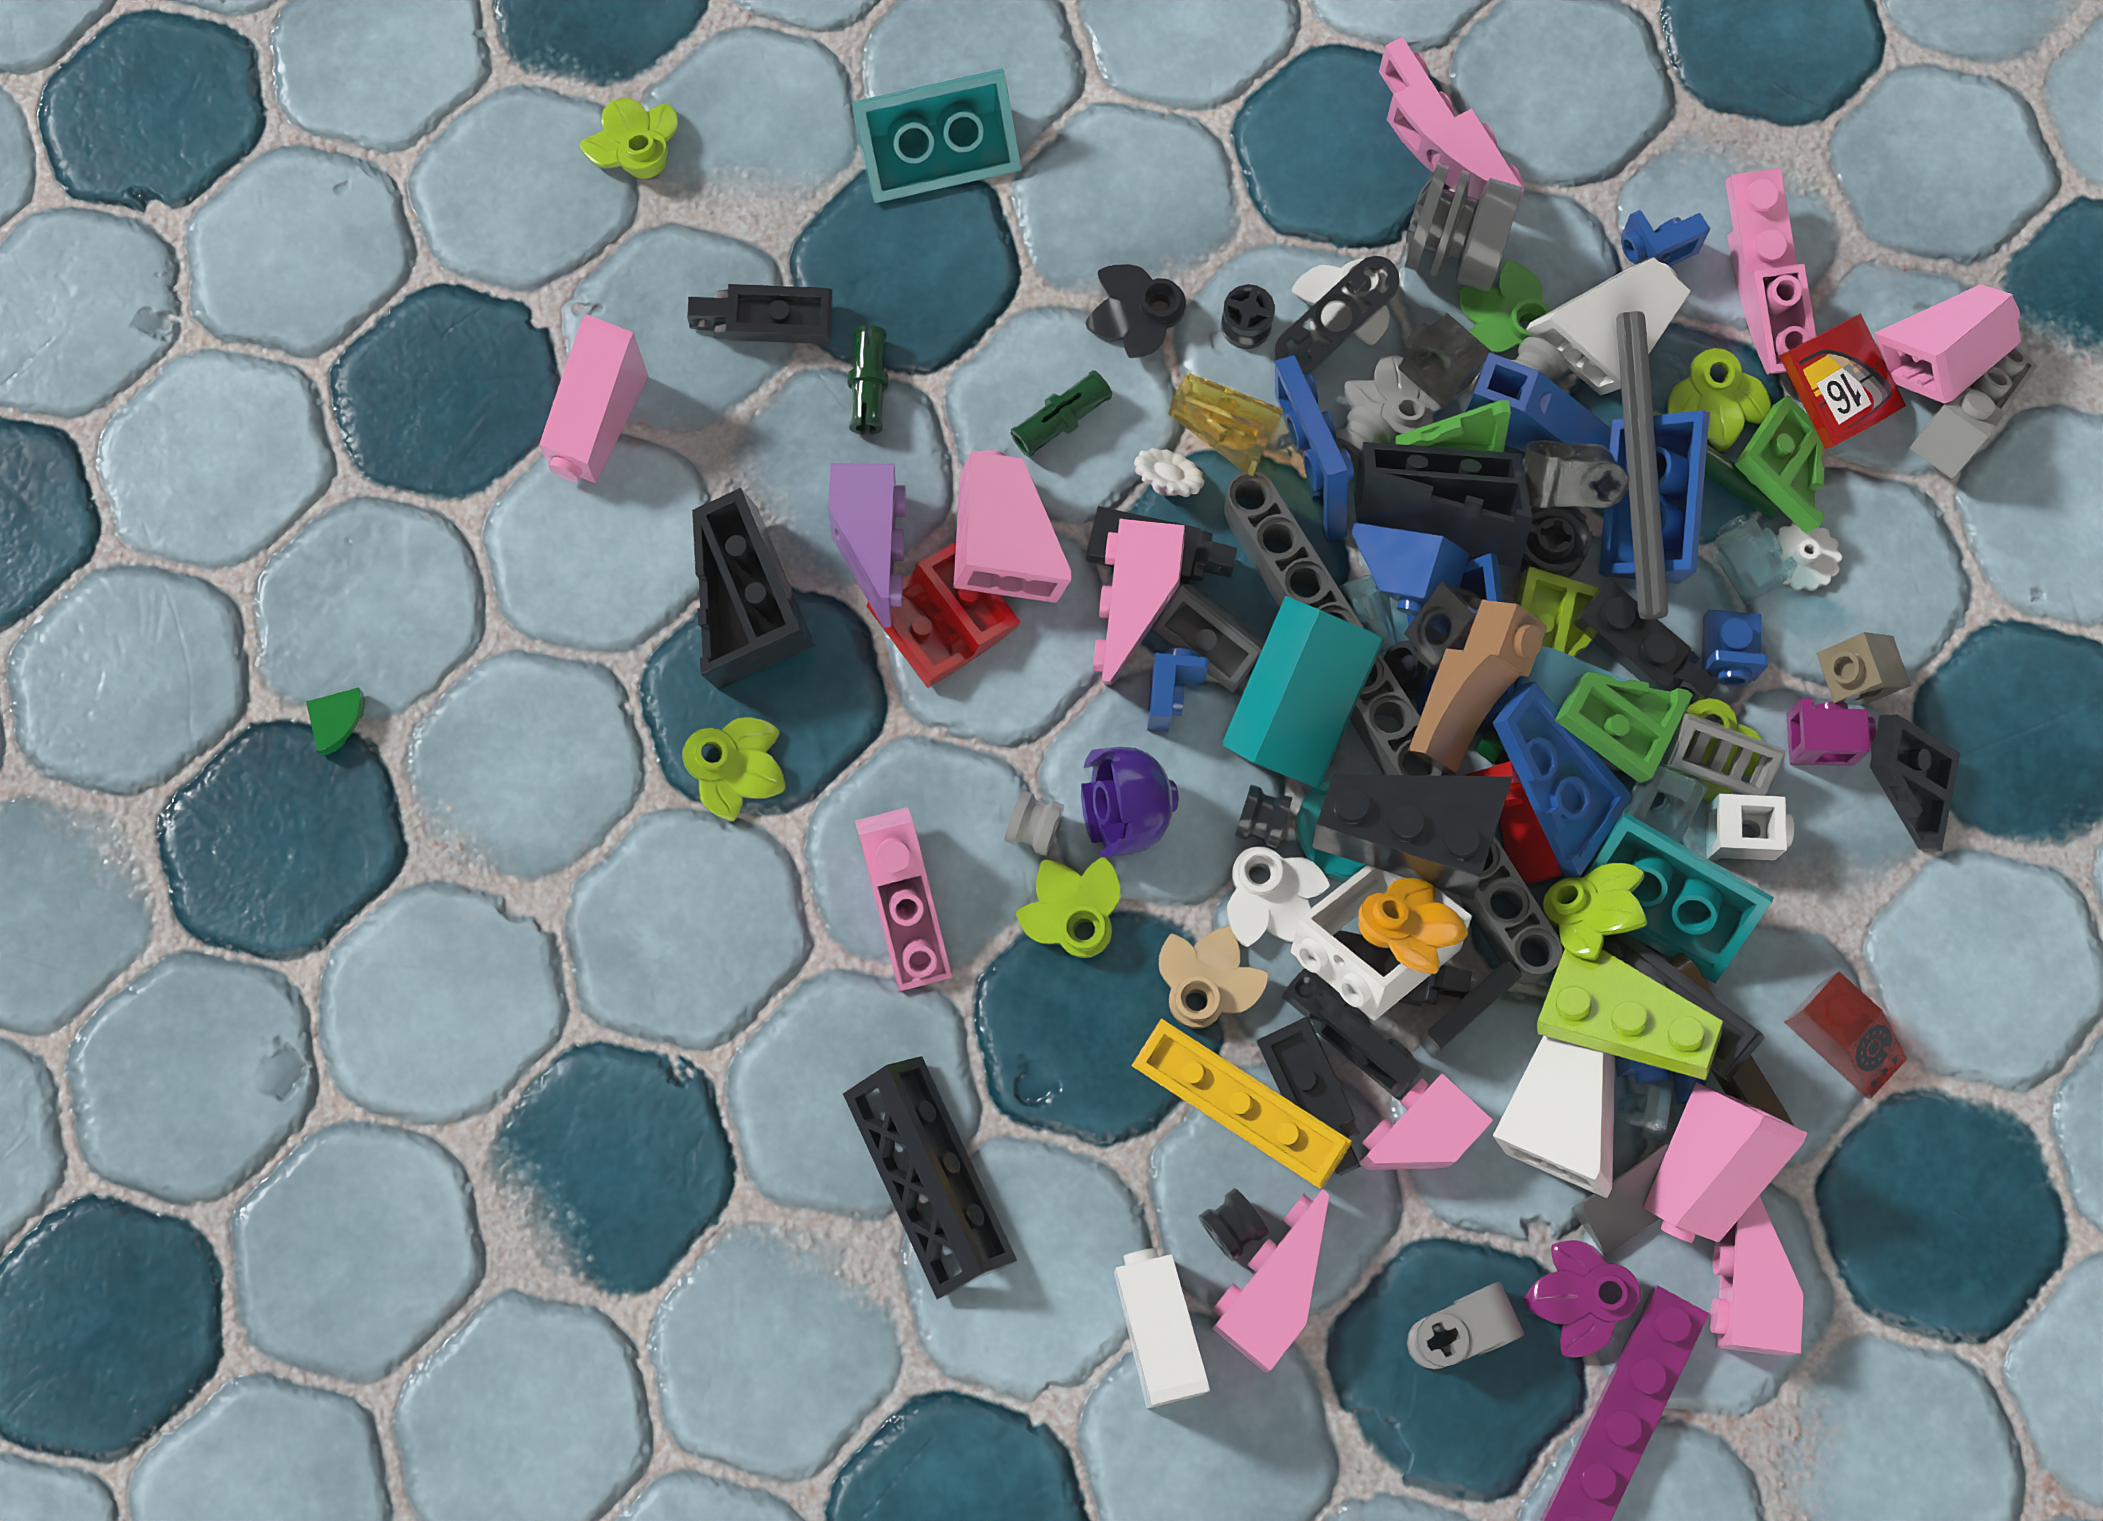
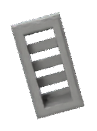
(1764, 771)

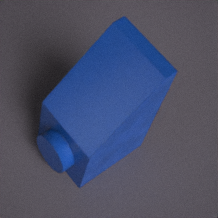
(1409, 563)

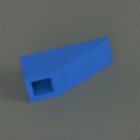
(1536, 405)

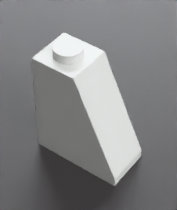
(1587, 324)
(1564, 1115)
(1160, 1329)

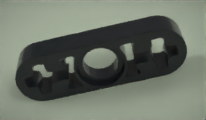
(1357, 280)

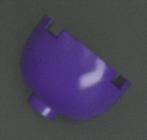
(1126, 800)

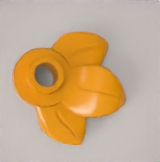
(1411, 923)

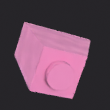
(1951, 342)
(593, 400)
(1005, 533)
(1718, 1164)

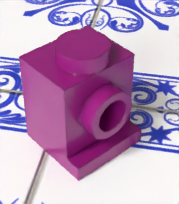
(1828, 733)

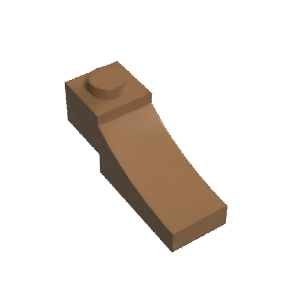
(1472, 680)

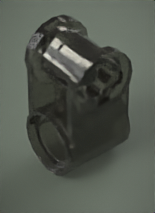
(1572, 475)

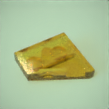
(1226, 420)

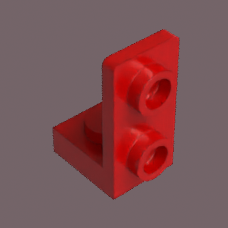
(1521, 831)

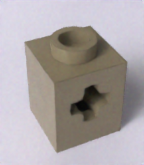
(1863, 669)

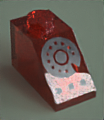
(1849, 1033)

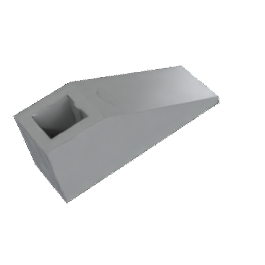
(1970, 418)

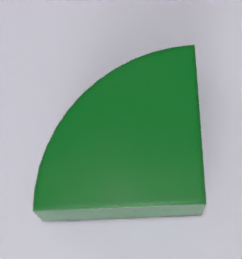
(335, 718)

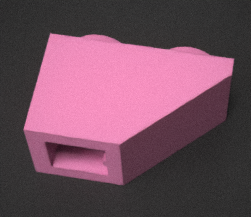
(1431, 1132)

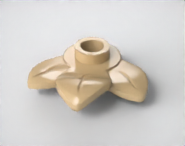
(1211, 971)

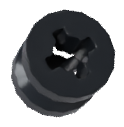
(1248, 303)
(1263, 816)
(1233, 1224)

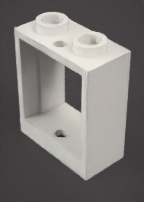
(1343, 969)

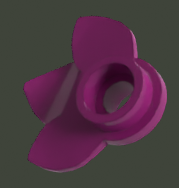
(1574, 1297)

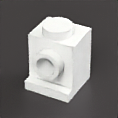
(1762, 813)

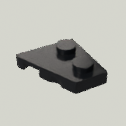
(1916, 777)

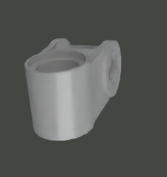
(1472, 1327)

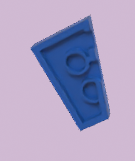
(1315, 435)
(1562, 777)

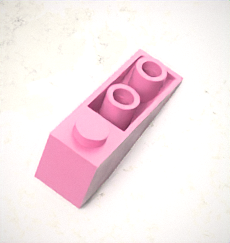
(1145, 578)
(903, 898)
(1758, 1290)
(1277, 1299)

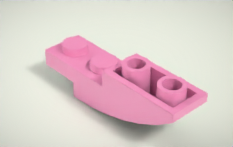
(1430, 130)
(1766, 268)

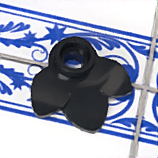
(1129, 311)

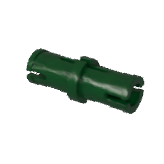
(867, 380)
(1061, 413)

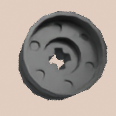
(1462, 227)

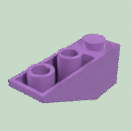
(863, 527)

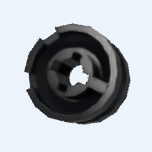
(1570, 528)

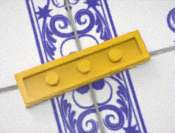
(1242, 1104)

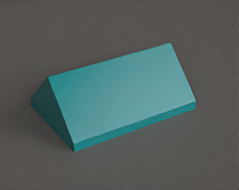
(937, 135)
(1302, 692)
(1685, 897)

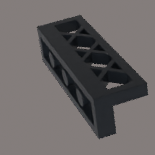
(936, 1169)

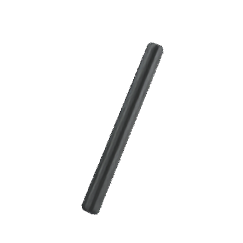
(1642, 466)

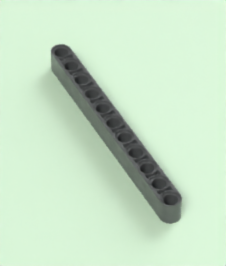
(1385, 697)

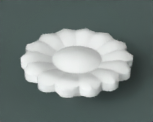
(1169, 472)
(1814, 554)

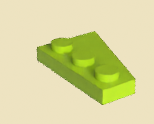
(1628, 1015)

